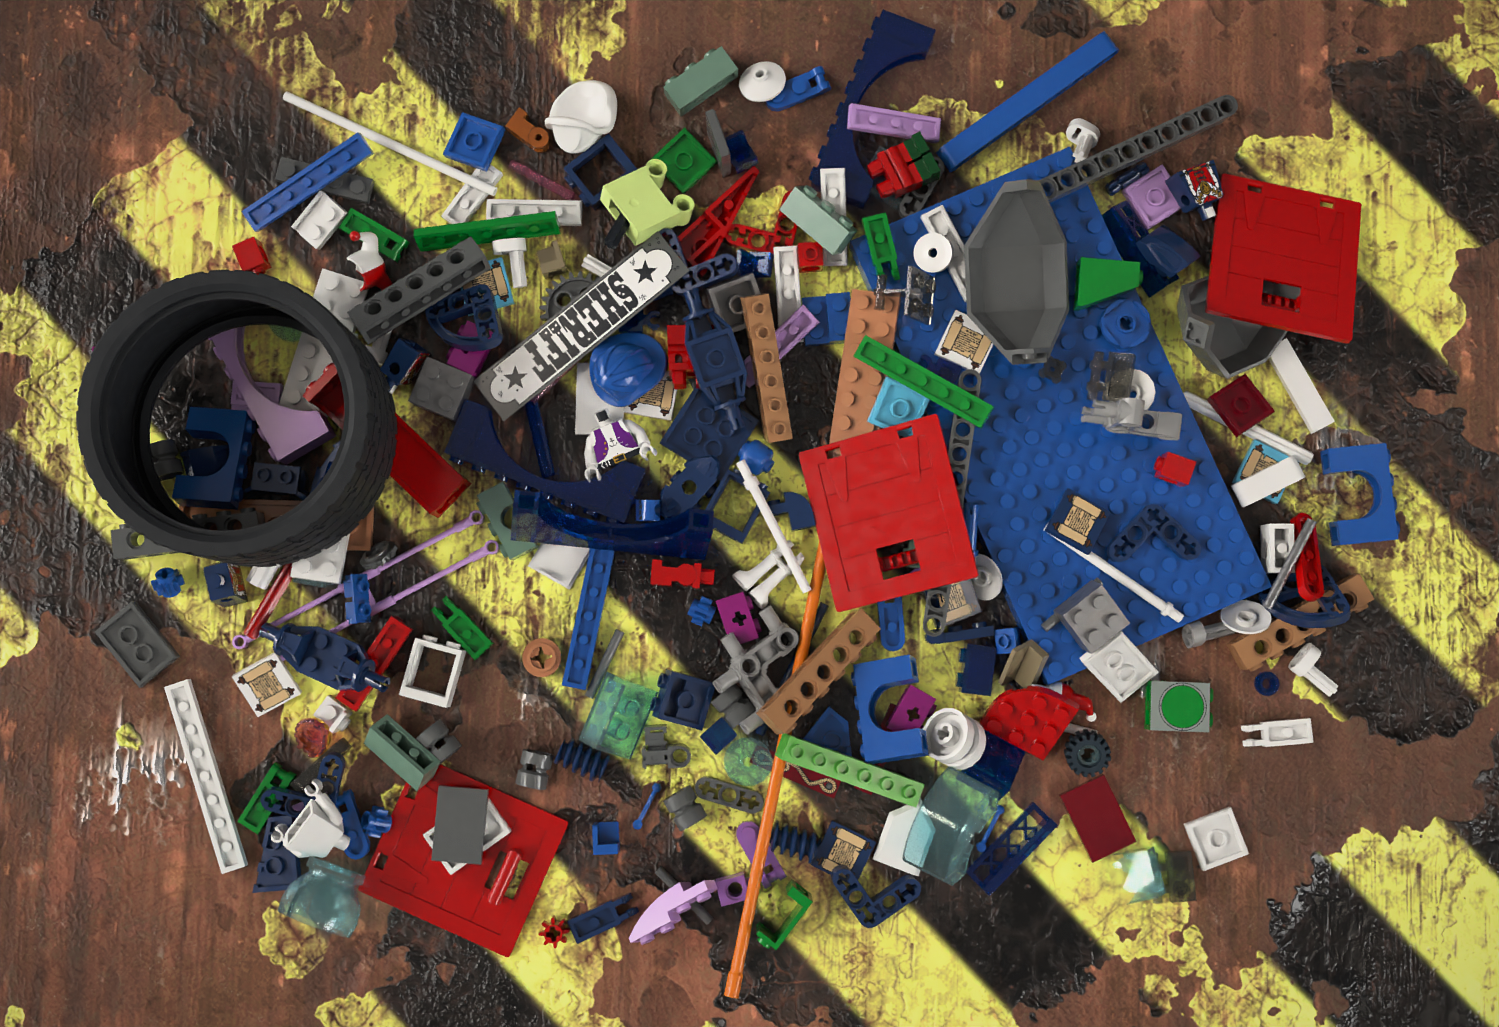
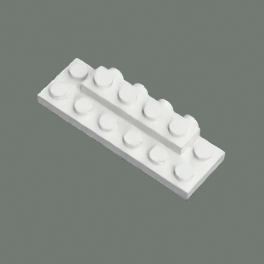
(339, 296)

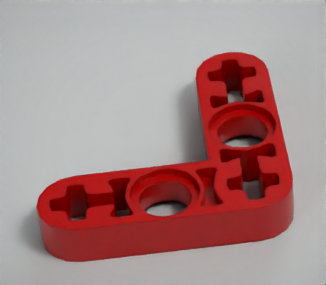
(771, 239)

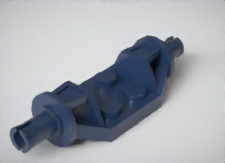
(715, 358)
(325, 657)

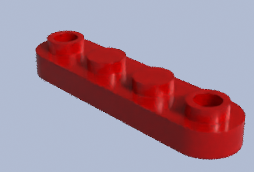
(1308, 565)

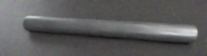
(1289, 563)

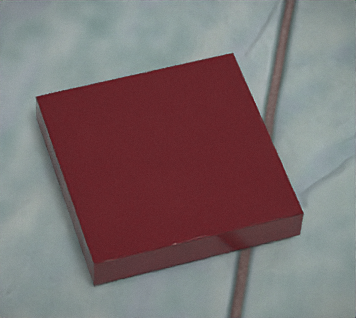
(1240, 405)

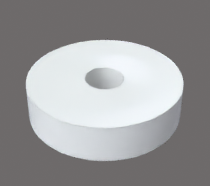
(944, 249)

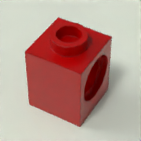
(252, 256)
(810, 257)
(1174, 469)

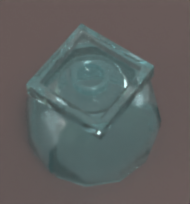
(324, 897)

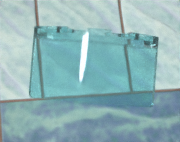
(946, 824)

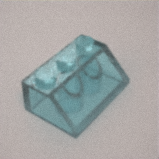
(617, 716)

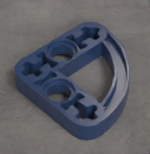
(478, 308)
(1310, 620)

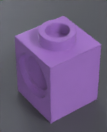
(725, 895)

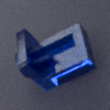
(741, 153)
(755, 262)

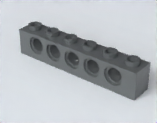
(419, 290)
(125, 539)

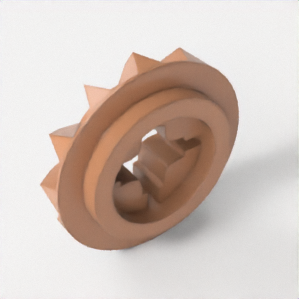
(533, 649)

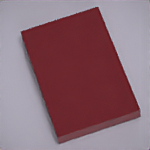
(1097, 818)

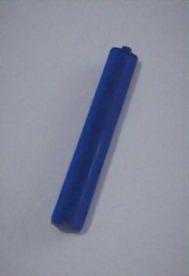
(539, 439)

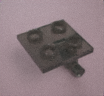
(918, 295)

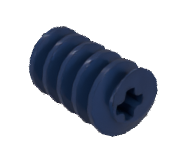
(582, 759)
(794, 842)

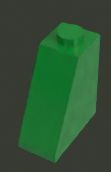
(1103, 280)

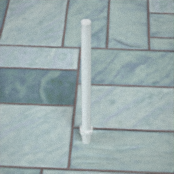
(1165, 608)

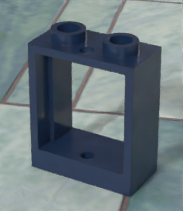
(617, 154)
(724, 528)

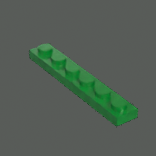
(487, 230)
(923, 381)

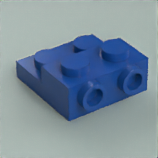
(833, 316)

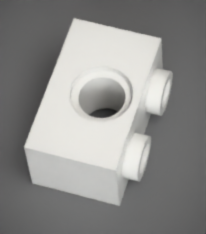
(1275, 546)

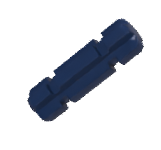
(1127, 178)

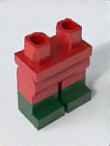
(904, 167)

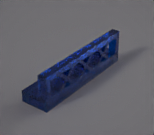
(1124, 235)
(1018, 855)

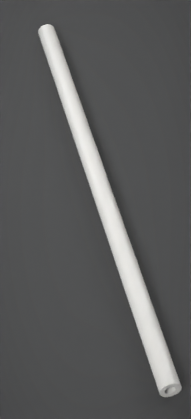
(389, 143)

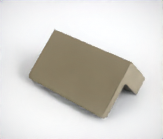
(1024, 664)

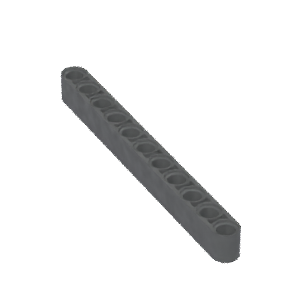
(1135, 150)
(962, 467)

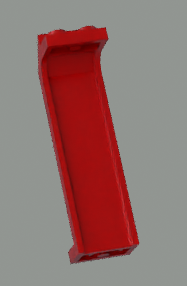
(415, 463)

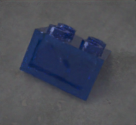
(997, 764)

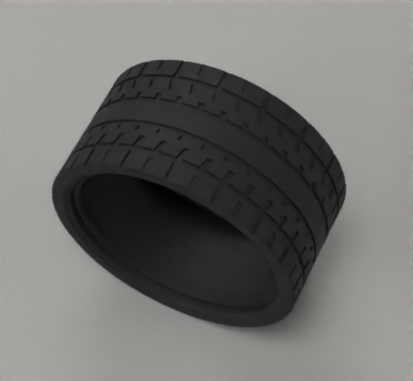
(133, 365)

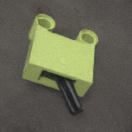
(641, 206)

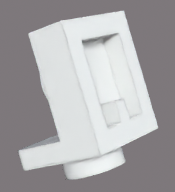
(333, 714)

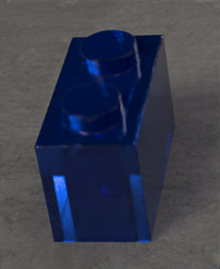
(976, 669)

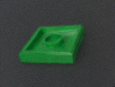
(685, 160)

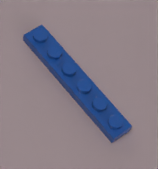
(307, 182)
(588, 618)

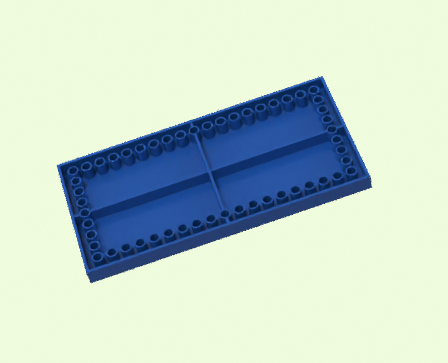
(1040, 448)

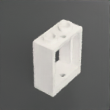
(407, 688)

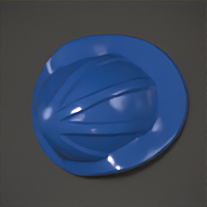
(627, 367)

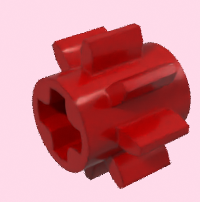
(559, 926)

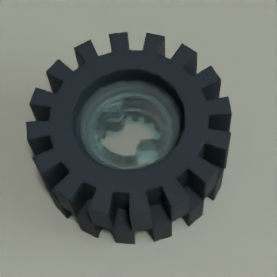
(1076, 747)

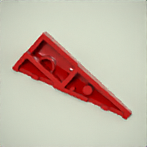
(706, 234)

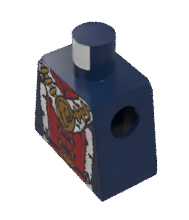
(1197, 189)
(404, 363)
(225, 582)

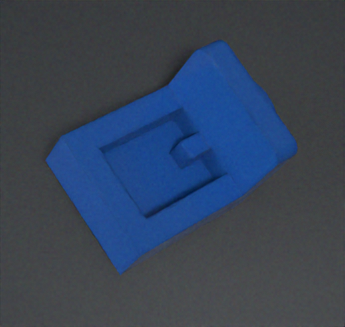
(1007, 639)

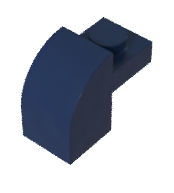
(797, 508)

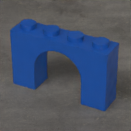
(1372, 464)
(224, 487)
(871, 681)

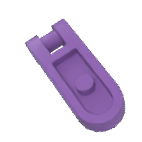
(747, 836)

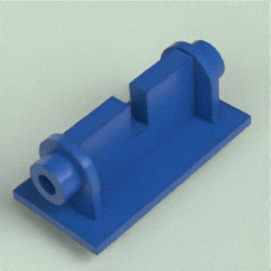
(358, 588)

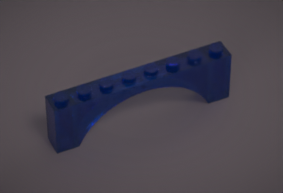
(891, 45)
(478, 444)
(542, 522)

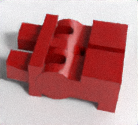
(677, 353)
(685, 575)

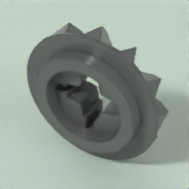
(379, 554)

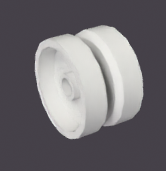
(954, 738)

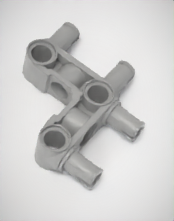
(1127, 418)
(759, 656)

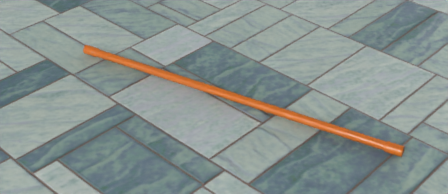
(735, 974)

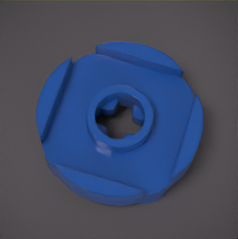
(1111, 323)

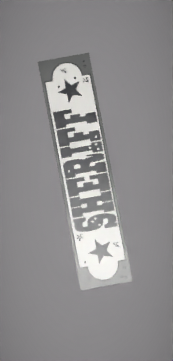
(581, 326)

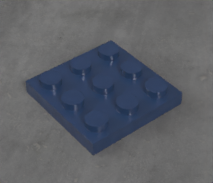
(706, 432)

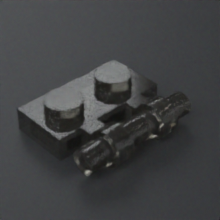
(1118, 376)
(1179, 876)

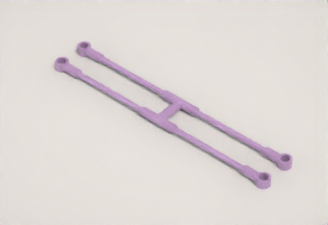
(391, 600)

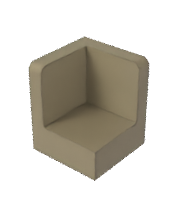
(552, 261)

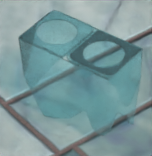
(1143, 875)

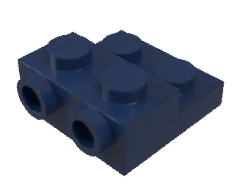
(682, 699)

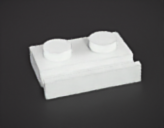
(319, 220)

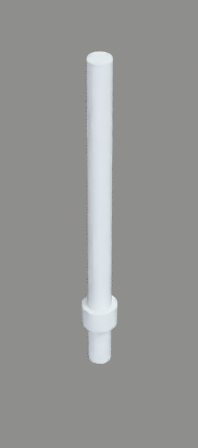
(751, 483)

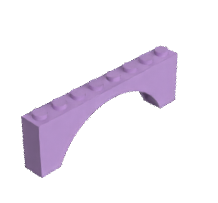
(286, 430)

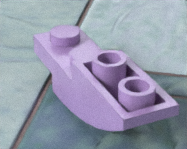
(666, 909)

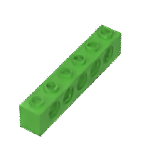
(849, 769)

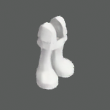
(760, 593)

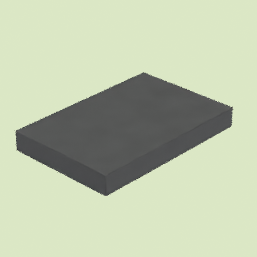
(718, 143)
(137, 644)
(460, 824)

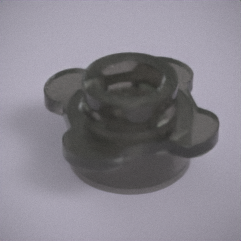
(1059, 367)

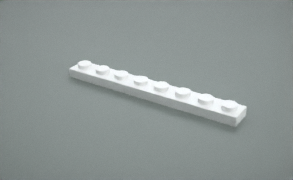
(206, 776)

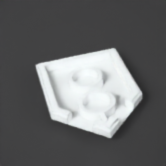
(894, 837)

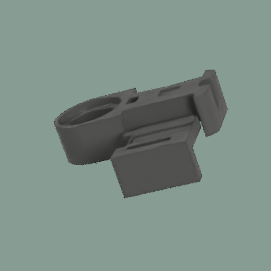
(657, 751)

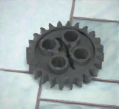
(571, 288)

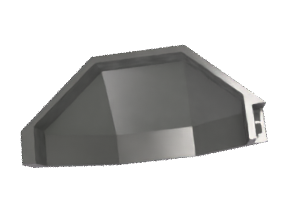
(1018, 273)
(1224, 343)

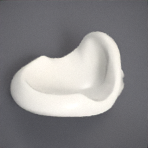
(582, 115)

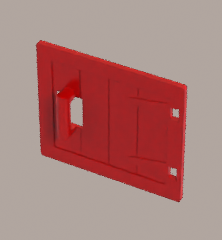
(1287, 241)
(885, 495)
(461, 899)

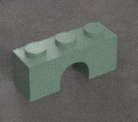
(495, 504)

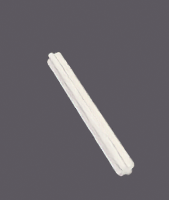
(1256, 432)

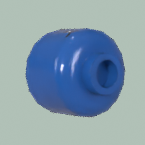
(757, 457)

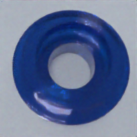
(1273, 683)

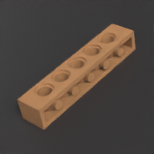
(766, 367)
(1243, 648)
(773, 710)

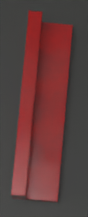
(382, 653)

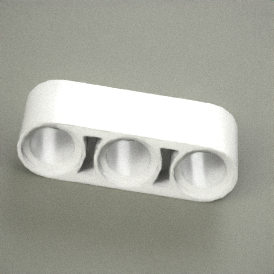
(1268, 481)

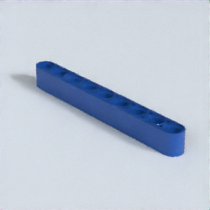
(1027, 101)

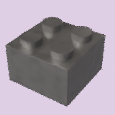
(727, 301)
(441, 389)
(1091, 616)

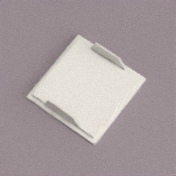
(559, 562)

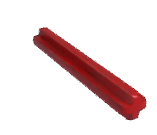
(269, 602)

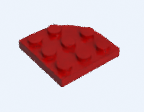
(1030, 718)

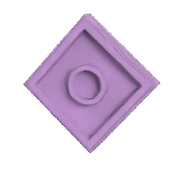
(1151, 197)

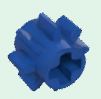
(167, 582)
(701, 611)
(376, 821)

